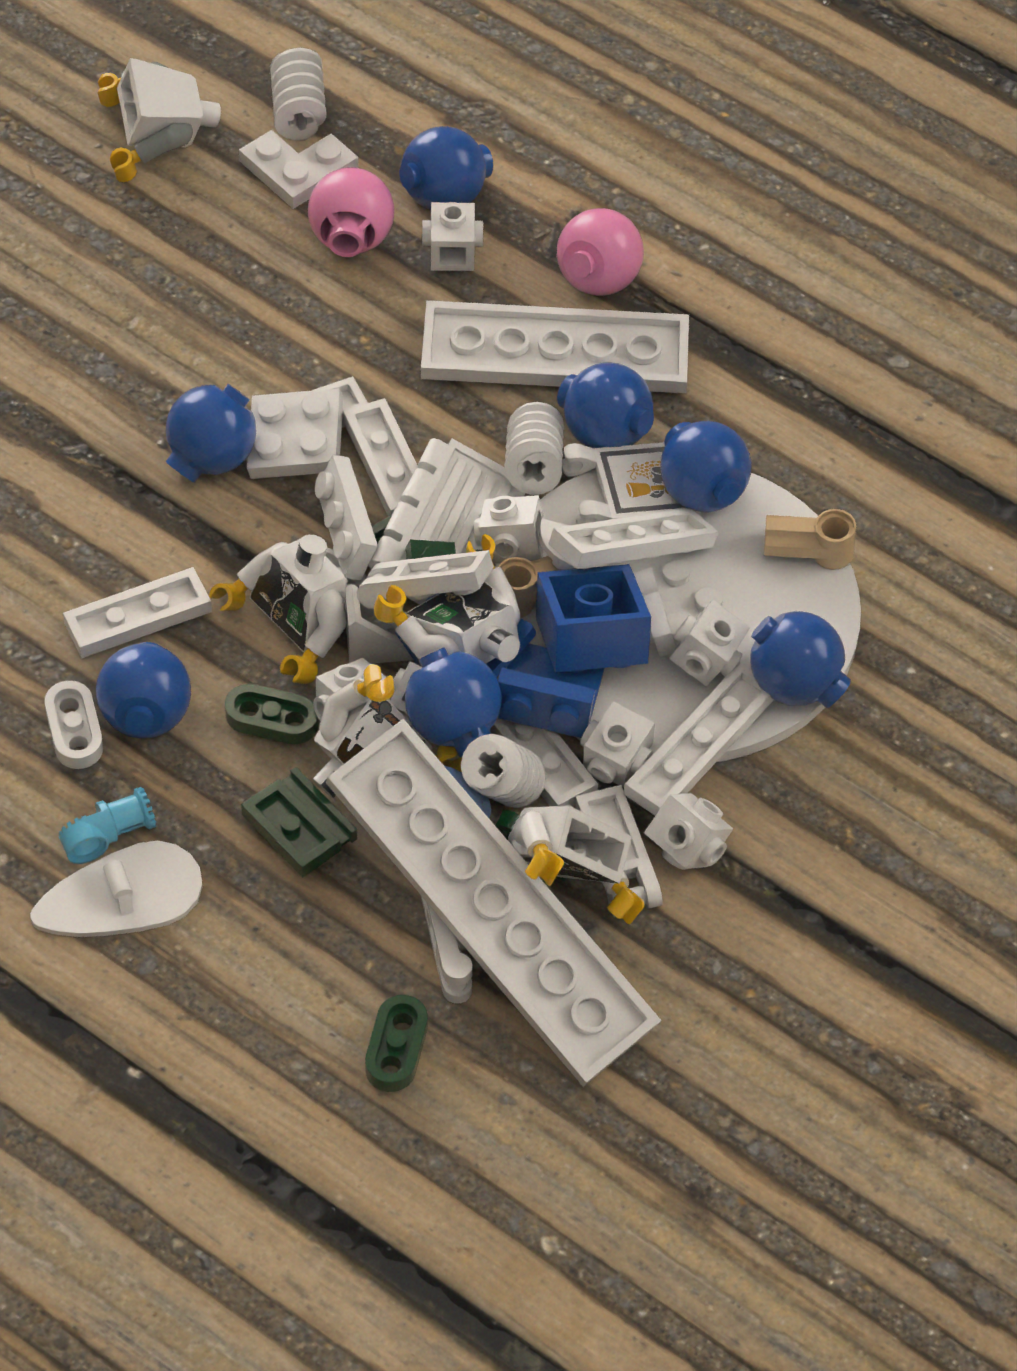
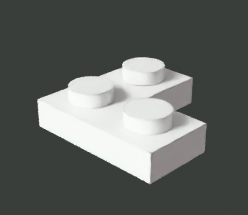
(294, 173)

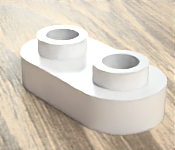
(73, 728)

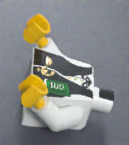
(299, 594)
(470, 623)
(576, 846)

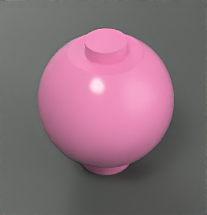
(350, 211)
(600, 251)

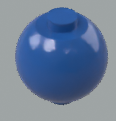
(444, 167)
(606, 405)
(209, 431)
(705, 465)
(799, 659)
(143, 690)
(453, 699)

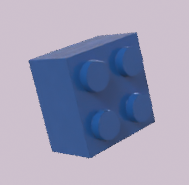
(593, 618)

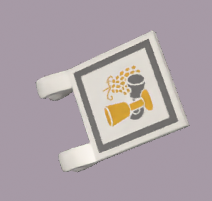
(627, 478)

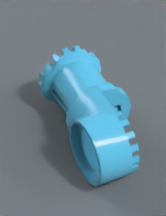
(105, 826)

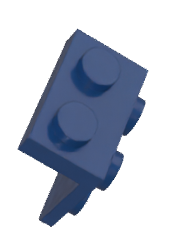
(547, 699)

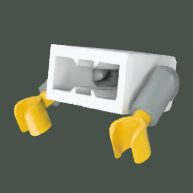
(158, 112)

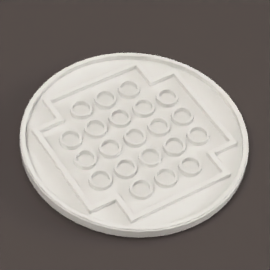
(741, 582)

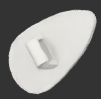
(122, 893)

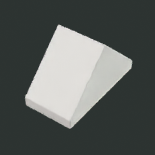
(369, 636)

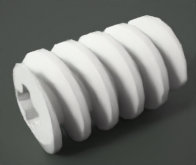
(297, 93)
(534, 448)
(503, 770)

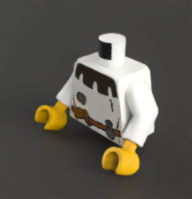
(357, 718)

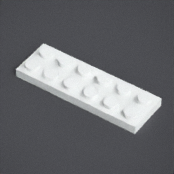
(550, 343)

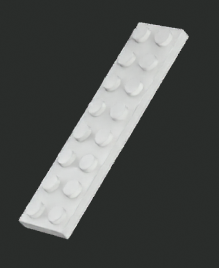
(491, 904)

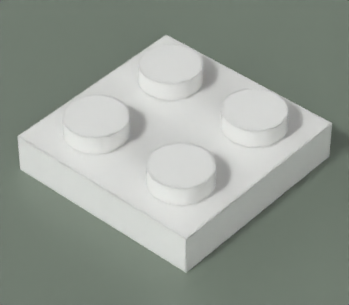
(295, 432)

